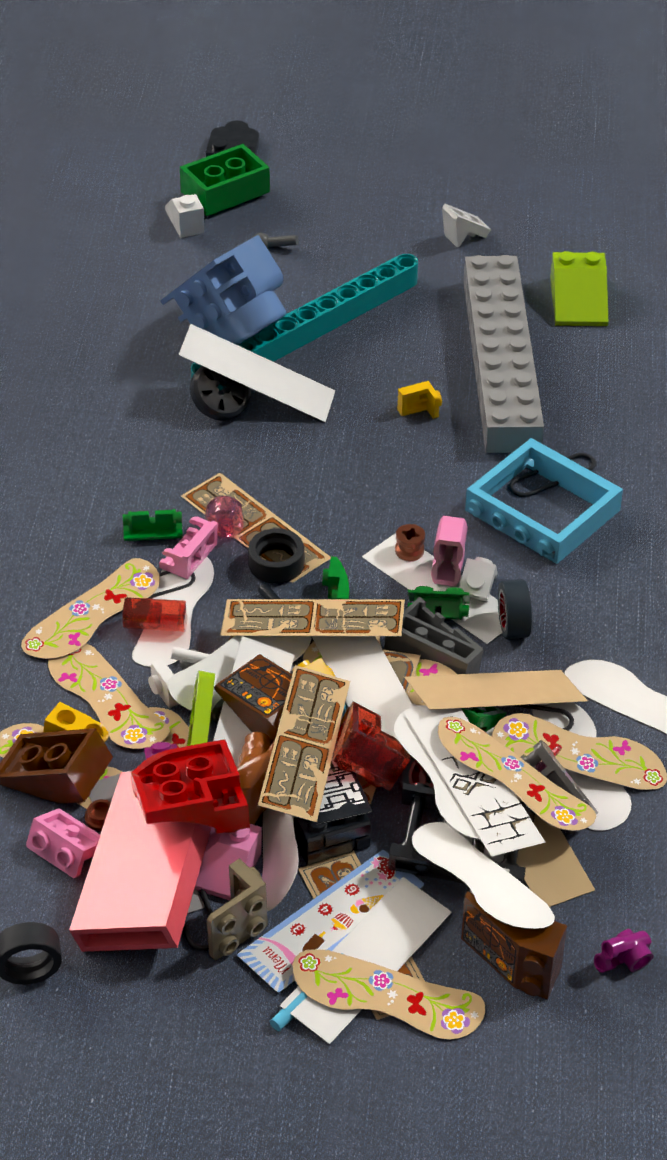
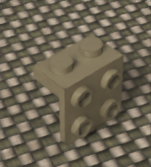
(241, 916)

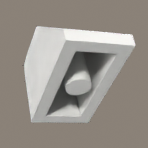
(186, 215)

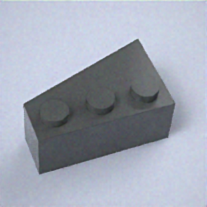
(435, 641)

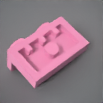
(62, 841)

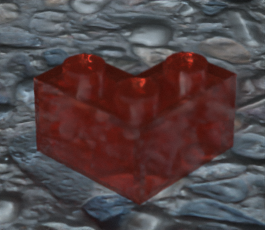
(367, 749)

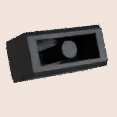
(332, 838)

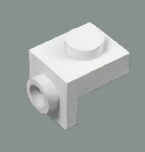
(478, 578)
(159, 679)

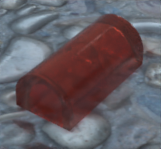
(155, 614)

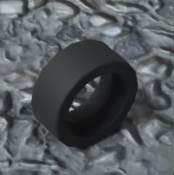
(276, 571)
(32, 968)

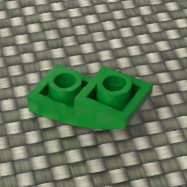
(336, 580)

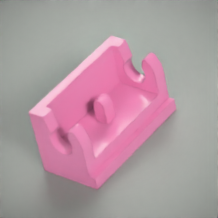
(191, 549)

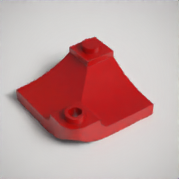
(192, 786)

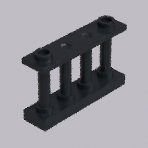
(406, 859)

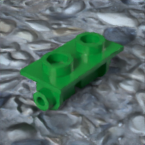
(165, 525)
(449, 601)

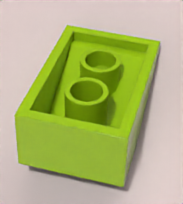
(579, 289)

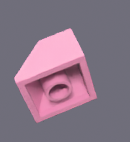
(221, 852)

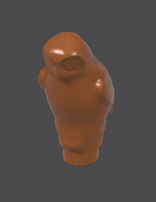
(253, 769)

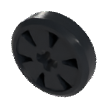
(212, 404)

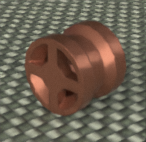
(410, 542)

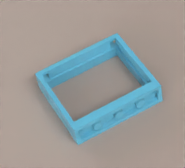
(555, 467)

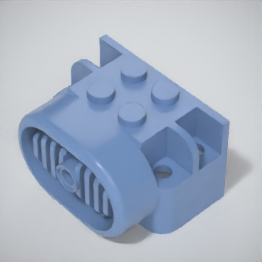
(233, 293)

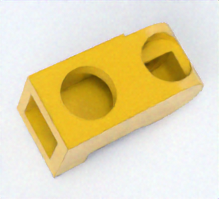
(67, 718)

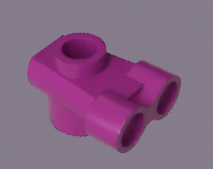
(625, 948)

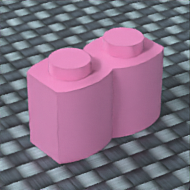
(449, 551)

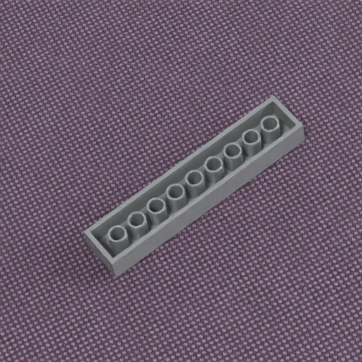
(502, 353)

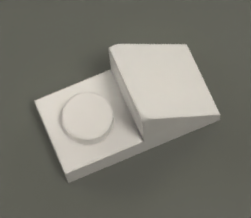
(460, 224)

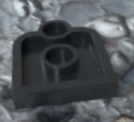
(232, 135)

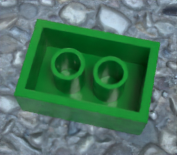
(225, 179)

